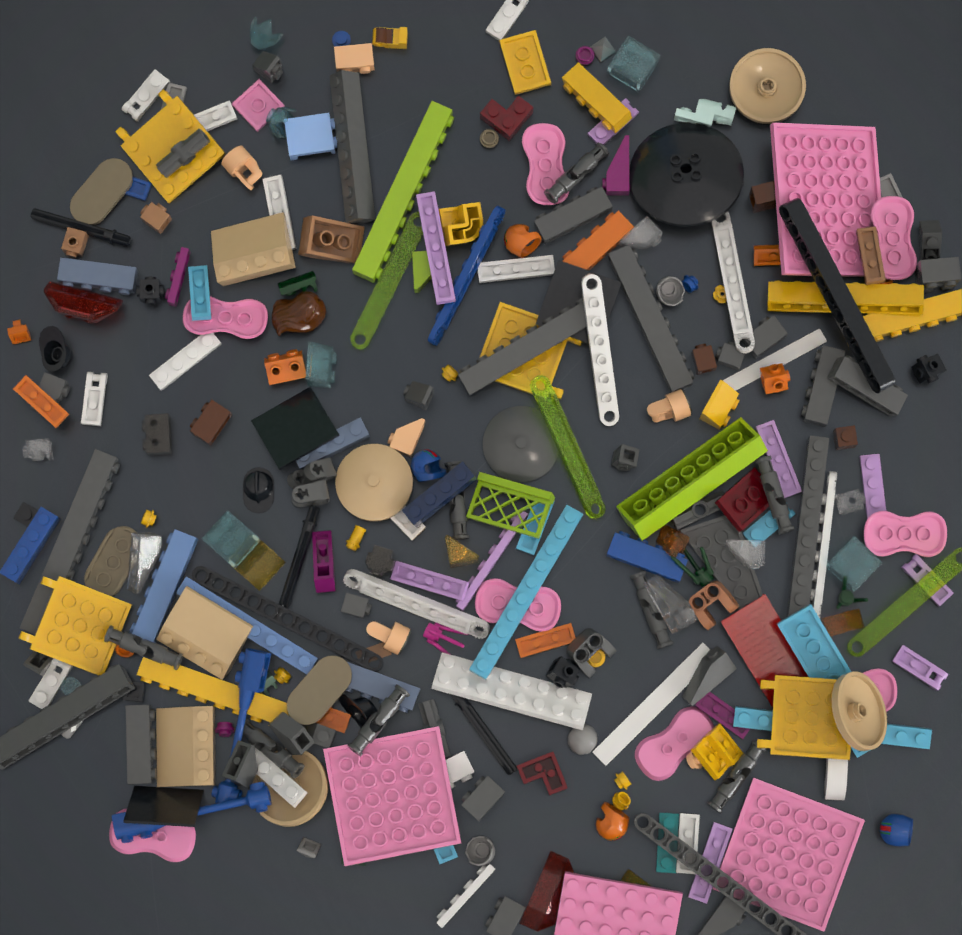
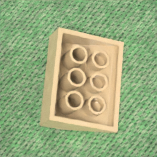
(251, 249)
(204, 633)
(186, 746)

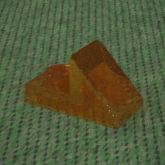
(672, 540)
(843, 622)

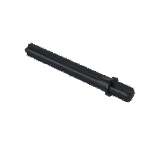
(91, 230)
(302, 546)
(484, 732)

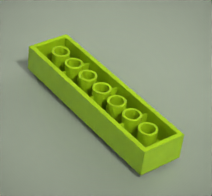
(691, 478)

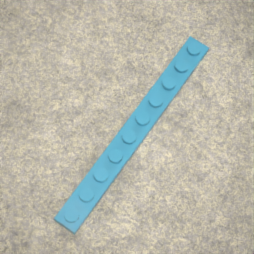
(526, 592)
(895, 734)

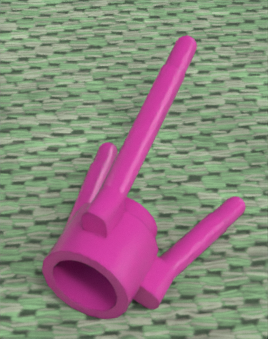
(434, 633)

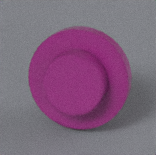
(585, 55)
(224, 729)

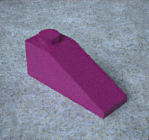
(617, 175)
(323, 561)

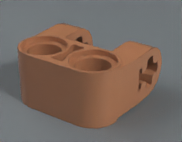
(708, 598)

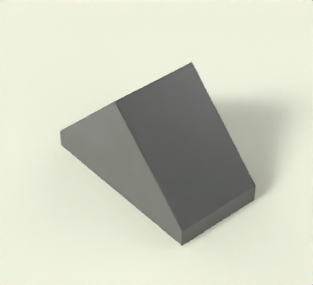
(38, 663)

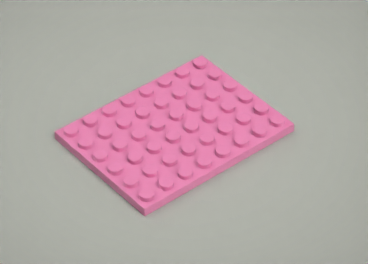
(837, 181)

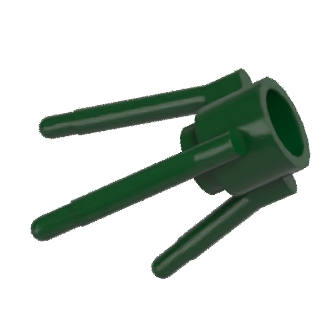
(702, 575)
(846, 597)

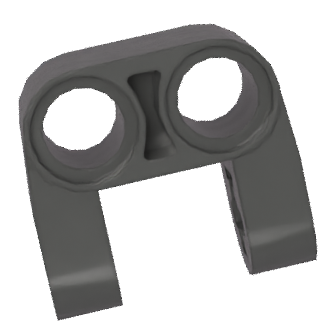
(314, 471)
(316, 493)
(588, 649)

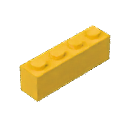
(596, 98)

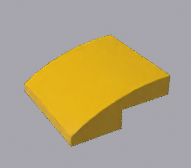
(717, 751)

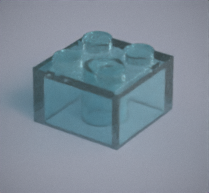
(633, 63)
(231, 539)
(855, 562)

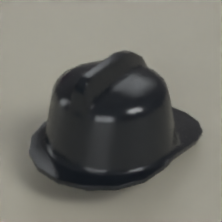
(53, 349)
(258, 490)
(359, 708)

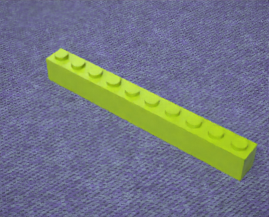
(402, 192)

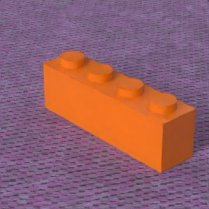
(600, 243)

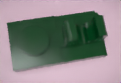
(293, 284)

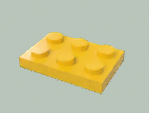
(525, 62)

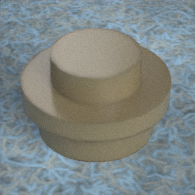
(489, 138)

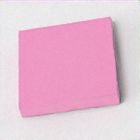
(256, 104)

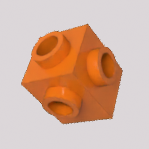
(774, 378)

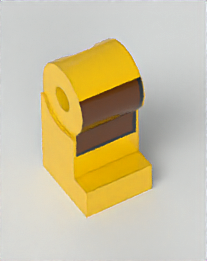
(390, 37)

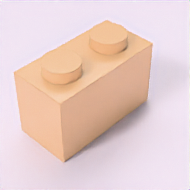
(355, 58)

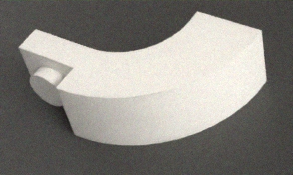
(835, 779)

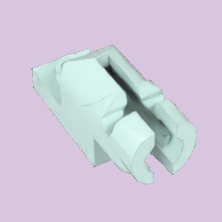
(706, 113)

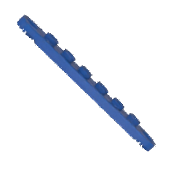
(469, 268)

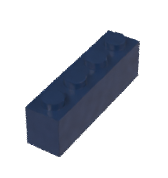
(439, 494)

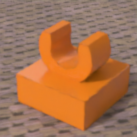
(19, 333)

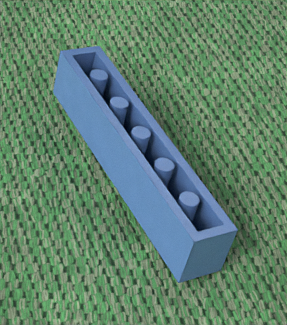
(165, 585)

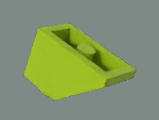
(421, 270)

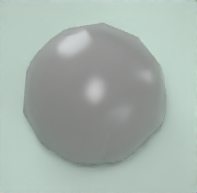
(670, 291)
(583, 740)
(480, 851)

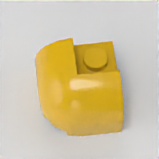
(461, 223)

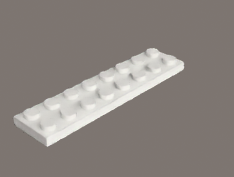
(513, 692)

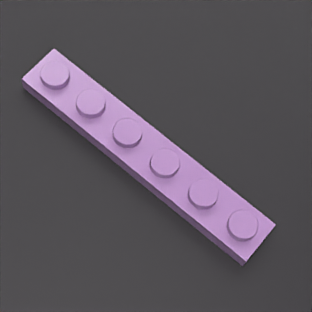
(435, 248)
(486, 566)

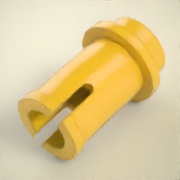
(355, 538)

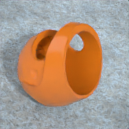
(518, 237)
(614, 824)

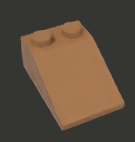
(330, 240)

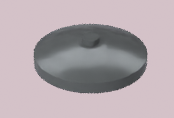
(519, 445)

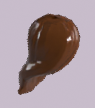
(298, 314)

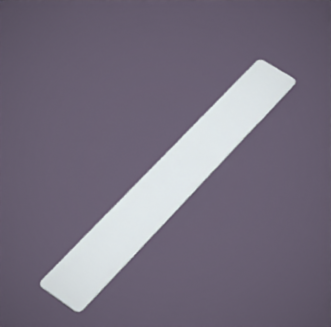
(782, 356)

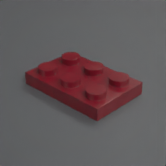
(744, 500)

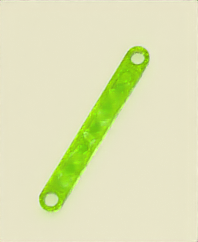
(388, 282)
(568, 447)
(907, 603)

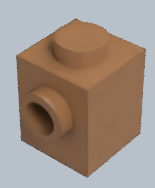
(155, 217)
(74, 243)

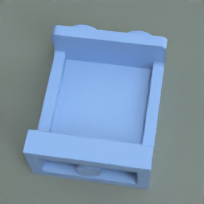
(310, 135)

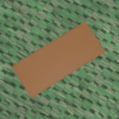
(376, 649)

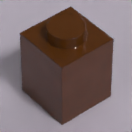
(703, 359)
(845, 437)

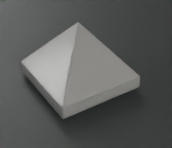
(603, 49)
(308, 848)

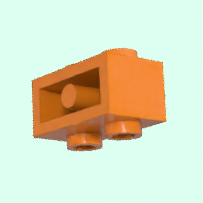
(285, 367)

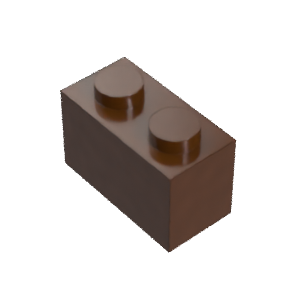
(763, 197)
(210, 422)

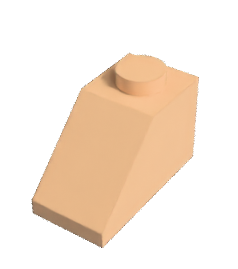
(407, 437)

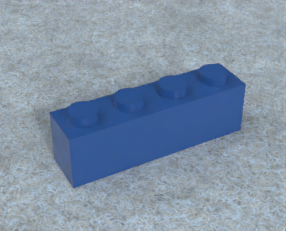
(30, 545)
(645, 557)

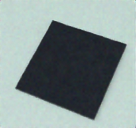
(567, 289)
(295, 428)
(164, 806)

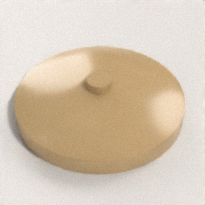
(767, 85)
(374, 482)
(859, 711)
(313, 780)

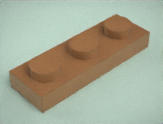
(870, 255)

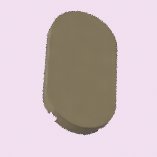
(101, 191)
(111, 562)
(319, 690)

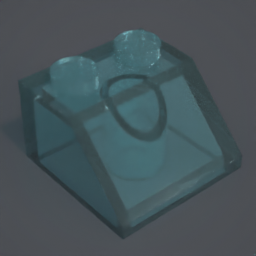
(319, 365)

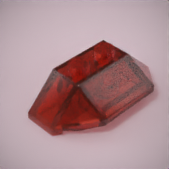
(81, 303)
(545, 899)

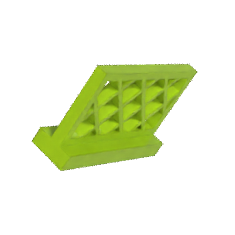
(515, 489)

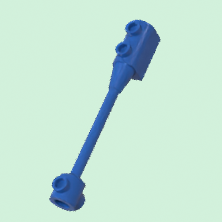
(250, 680)
(256, 798)

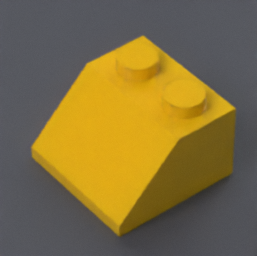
(719, 405)

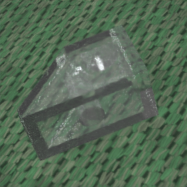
(642, 235)
(748, 552)

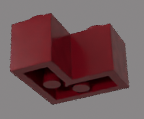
(507, 121)
(545, 768)

